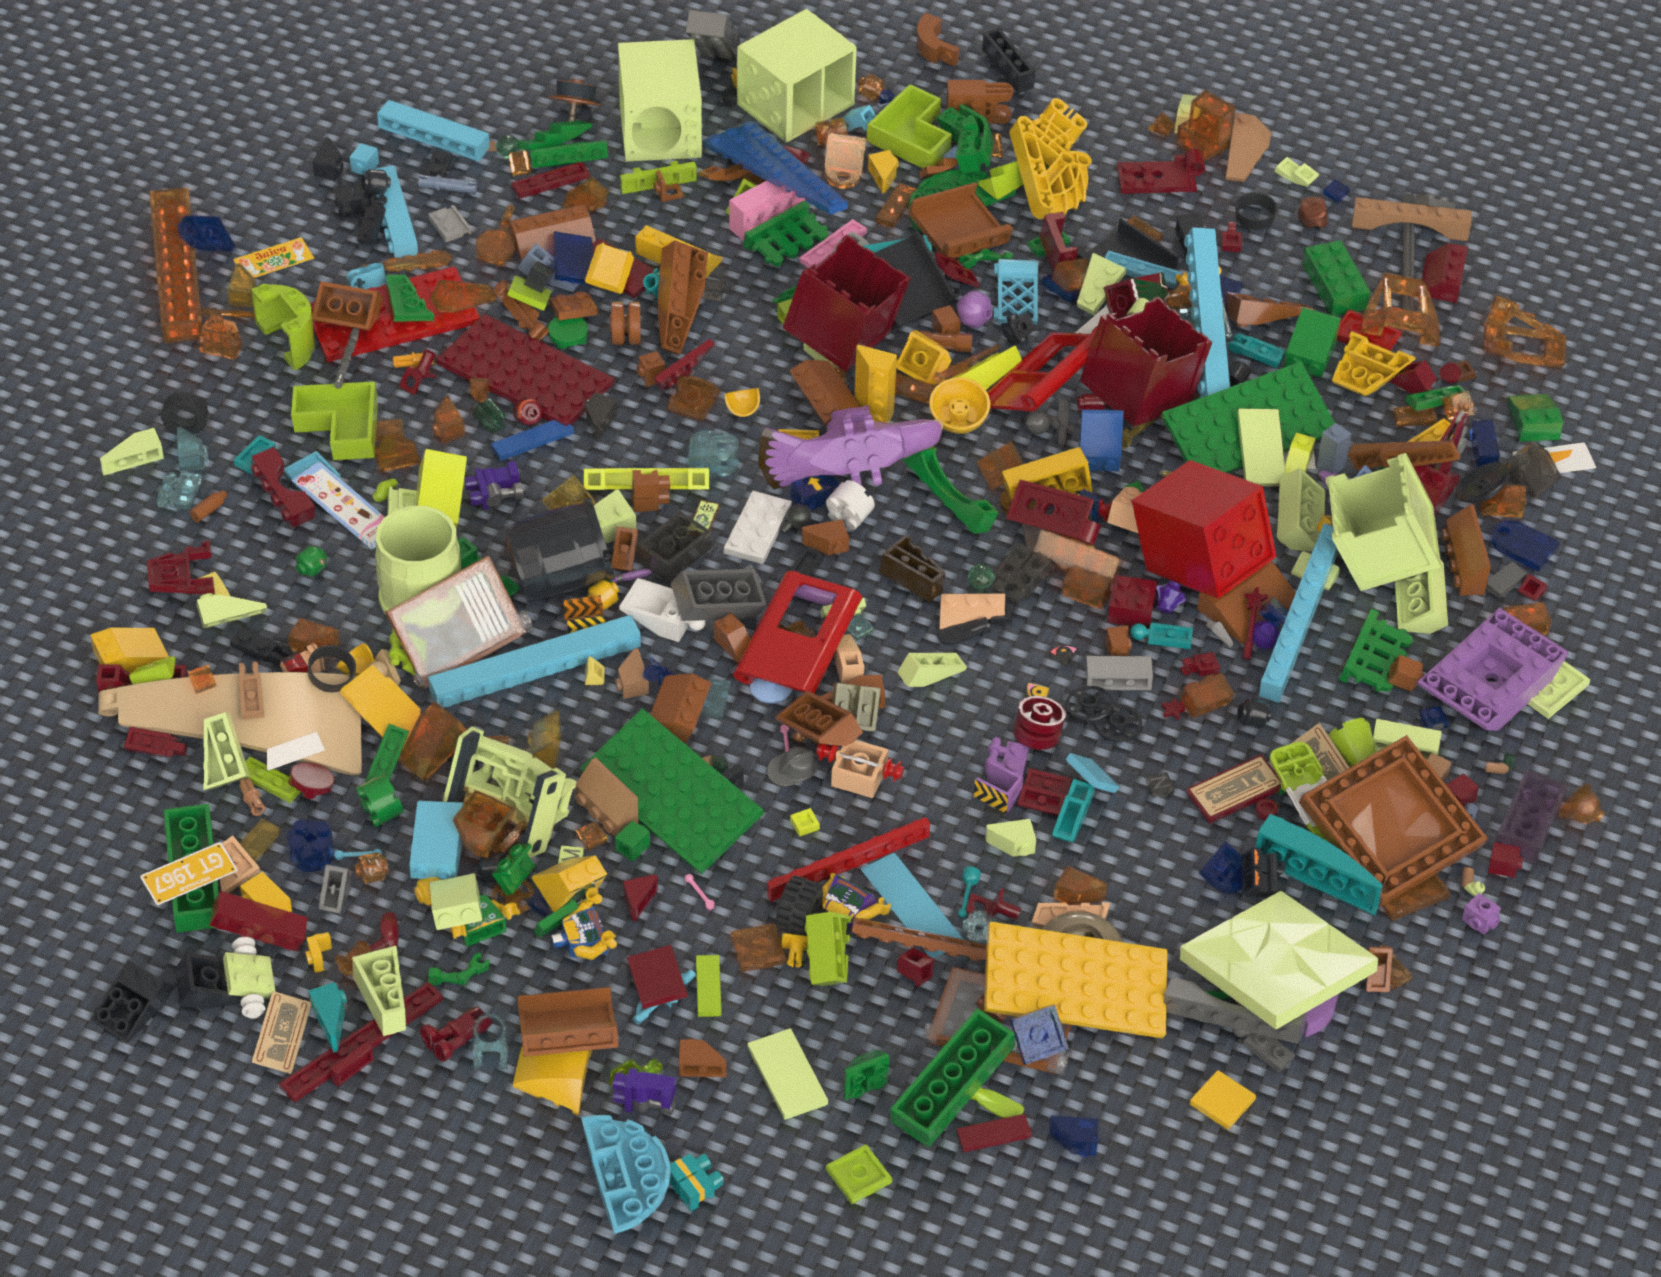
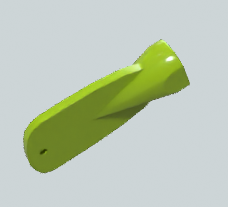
(997, 1103)

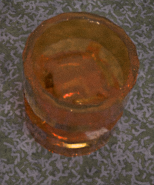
(835, 126)

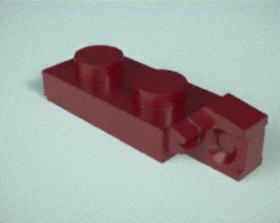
(154, 743)

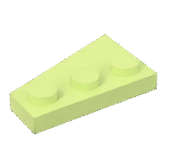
(1099, 274)

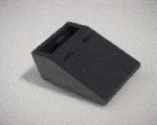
(131, 1001)

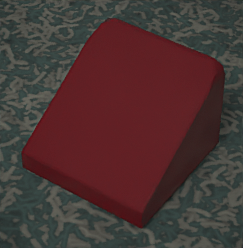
(1532, 588)

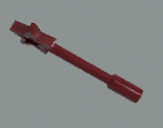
(1255, 601)
(1174, 708)

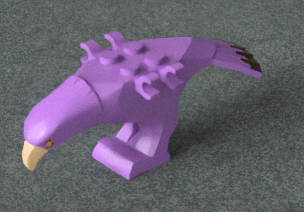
(848, 447)

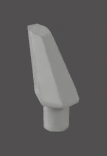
(1220, 632)

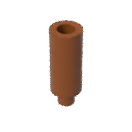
(208, 506)

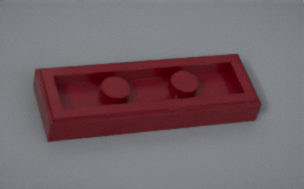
(994, 1133)

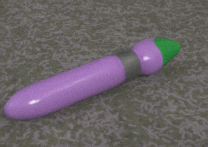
(631, 575)

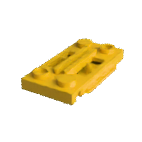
(381, 701)

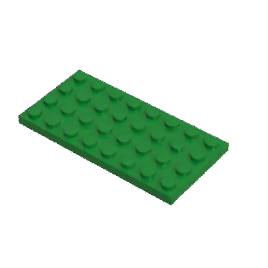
(1209, 428)
(677, 791)

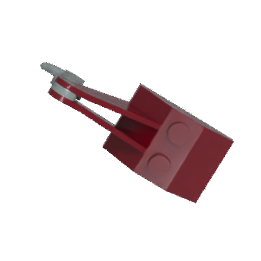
(1437, 479)

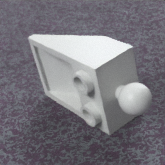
(657, 610)

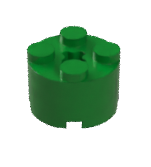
(379, 800)

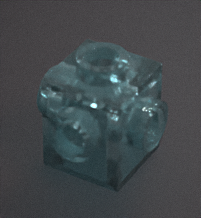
(979, 917)

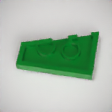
(405, 301)

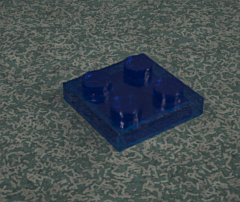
(1039, 1034)

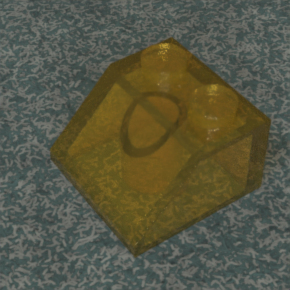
(546, 739)

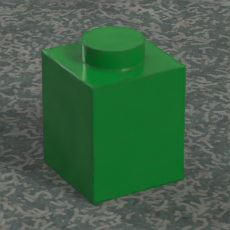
(632, 840)

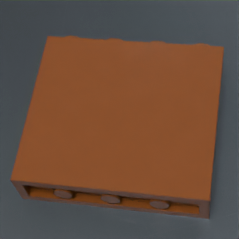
(958, 222)
(567, 1021)

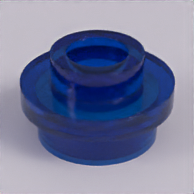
(886, 96)

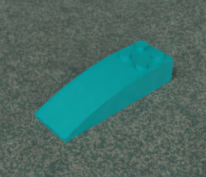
(1319, 864)

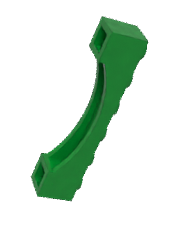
(974, 514)

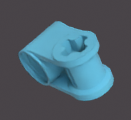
(369, 276)

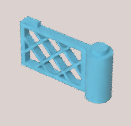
(1017, 273)

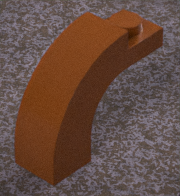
(930, 46)

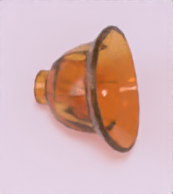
(1582, 806)

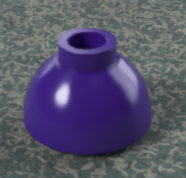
(1265, 635)

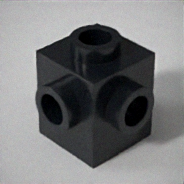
(1018, 327)

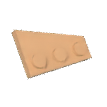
(1047, 911)

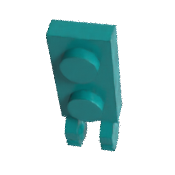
(1257, 350)

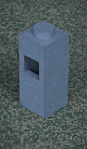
(1334, 449)

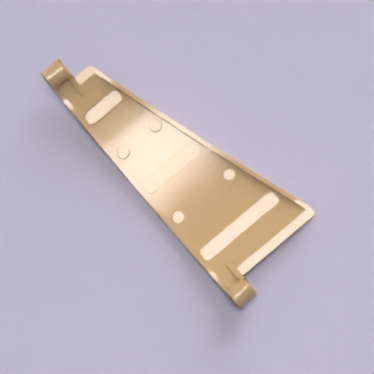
(290, 711)

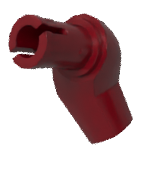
(389, 932)

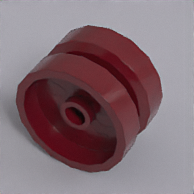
(1039, 722)

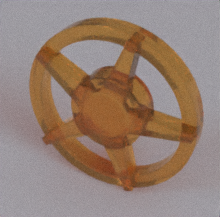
(516, 897)

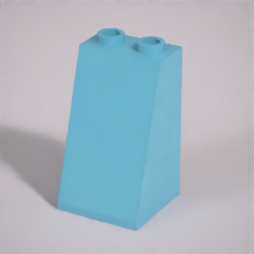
(435, 841)

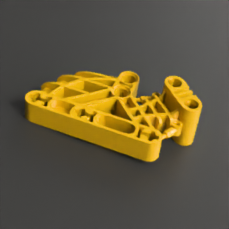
(1049, 142)

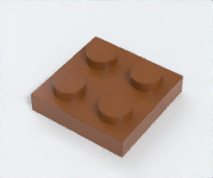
(573, 306)

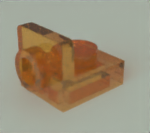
(345, 962)

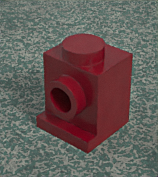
(916, 966)

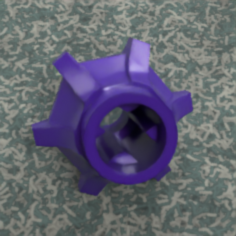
(1169, 597)

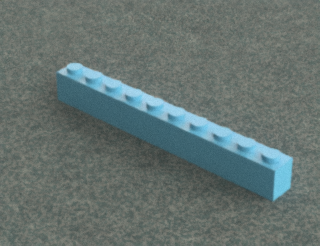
(1207, 306)
(1299, 616)
(534, 661)

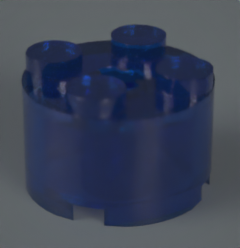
(310, 844)

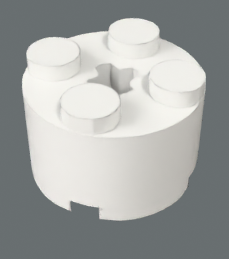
(849, 504)

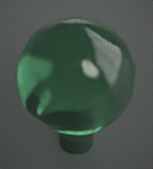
(507, 144)
(980, 577)

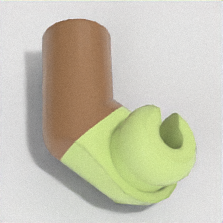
(1468, 883)

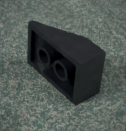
(203, 982)

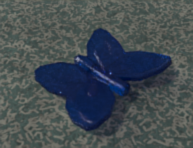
(656, 672)

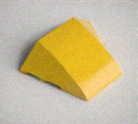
(1368, 366)
(554, 1077)

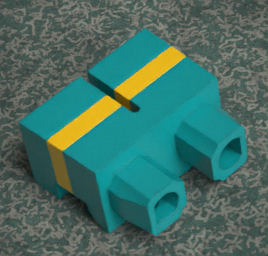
(692, 1182)

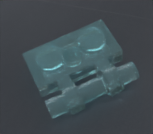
(185, 490)

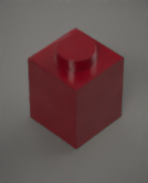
(1464, 789)
(1505, 860)

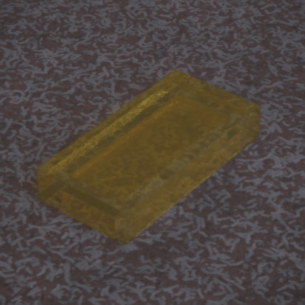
(259, 838)

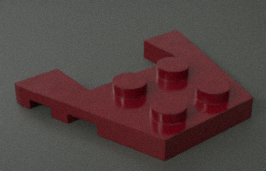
(172, 572)

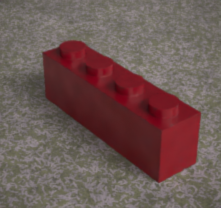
(258, 921)

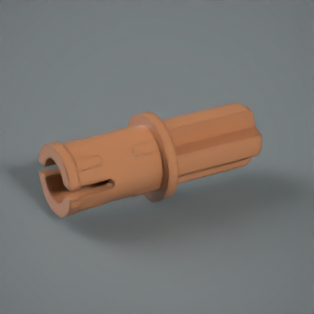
(251, 797)

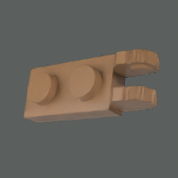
(250, 692)

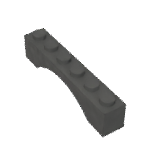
(1190, 1001)

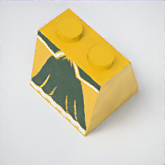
(569, 880)

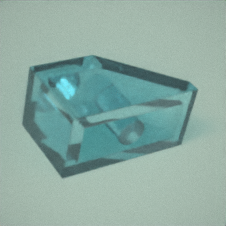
(190, 451)

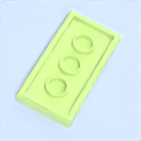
(1261, 446)
(787, 1074)

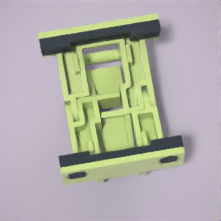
(515, 774)

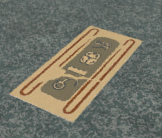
(1324, 750)
(281, 1032)

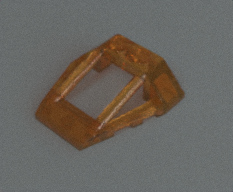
(1423, 322)
(1495, 329)

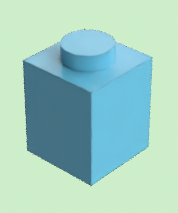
(364, 158)

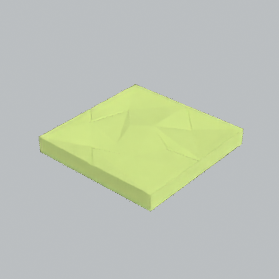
(1278, 959)

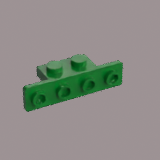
(569, 153)

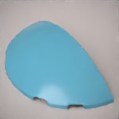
(628, 1168)

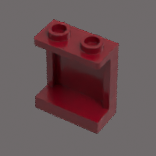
(1052, 241)

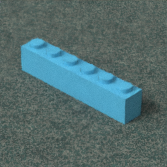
(433, 130)
(397, 219)

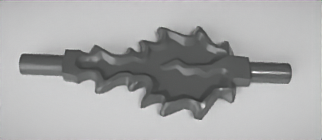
(346, 358)

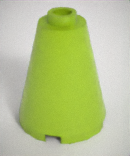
(1354, 741)

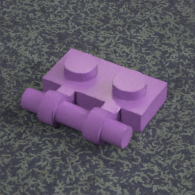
(1014, 756)

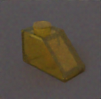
(240, 287)

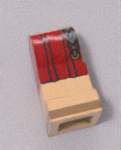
(299, 662)

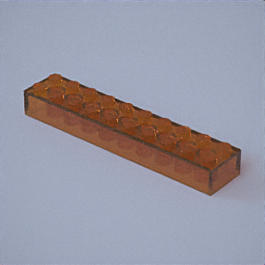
(175, 267)

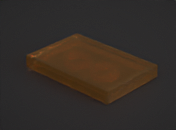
(1419, 897)

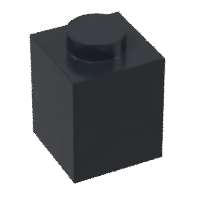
(539, 277)

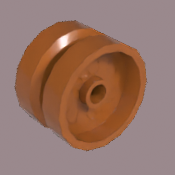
(625, 323)

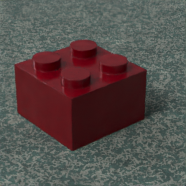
(1131, 601)

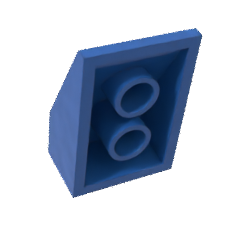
(1101, 438)

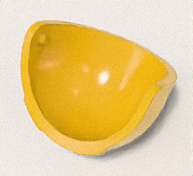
(743, 401)
(362, 657)

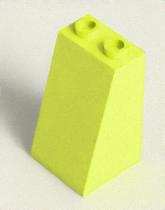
(441, 482)

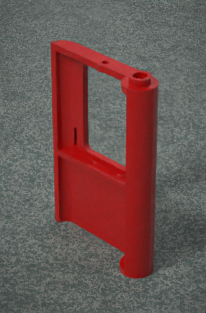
(1025, 387)
(791, 657)

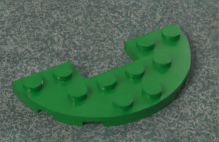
(953, 179)

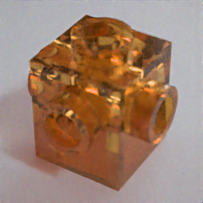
(1458, 401)

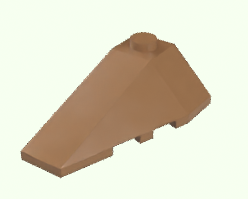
(1248, 144)

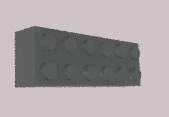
(713, 34)

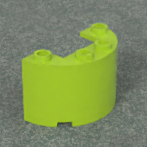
(286, 309)

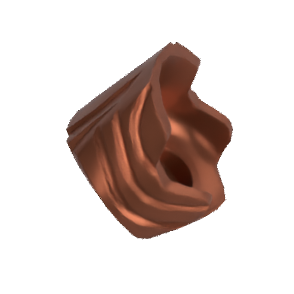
(1313, 212)

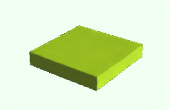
(528, 295)
(858, 1174)

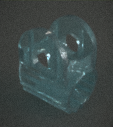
(708, 450)
(482, 1046)

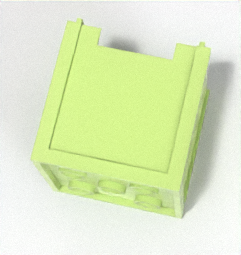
(1384, 524)

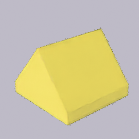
(594, 672)

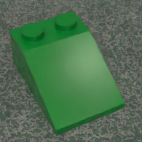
(1535, 417)

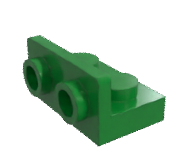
(514, 868)

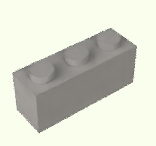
(1119, 672)

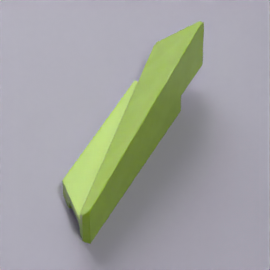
(1003, 180)

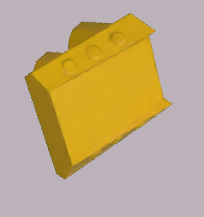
(609, 268)

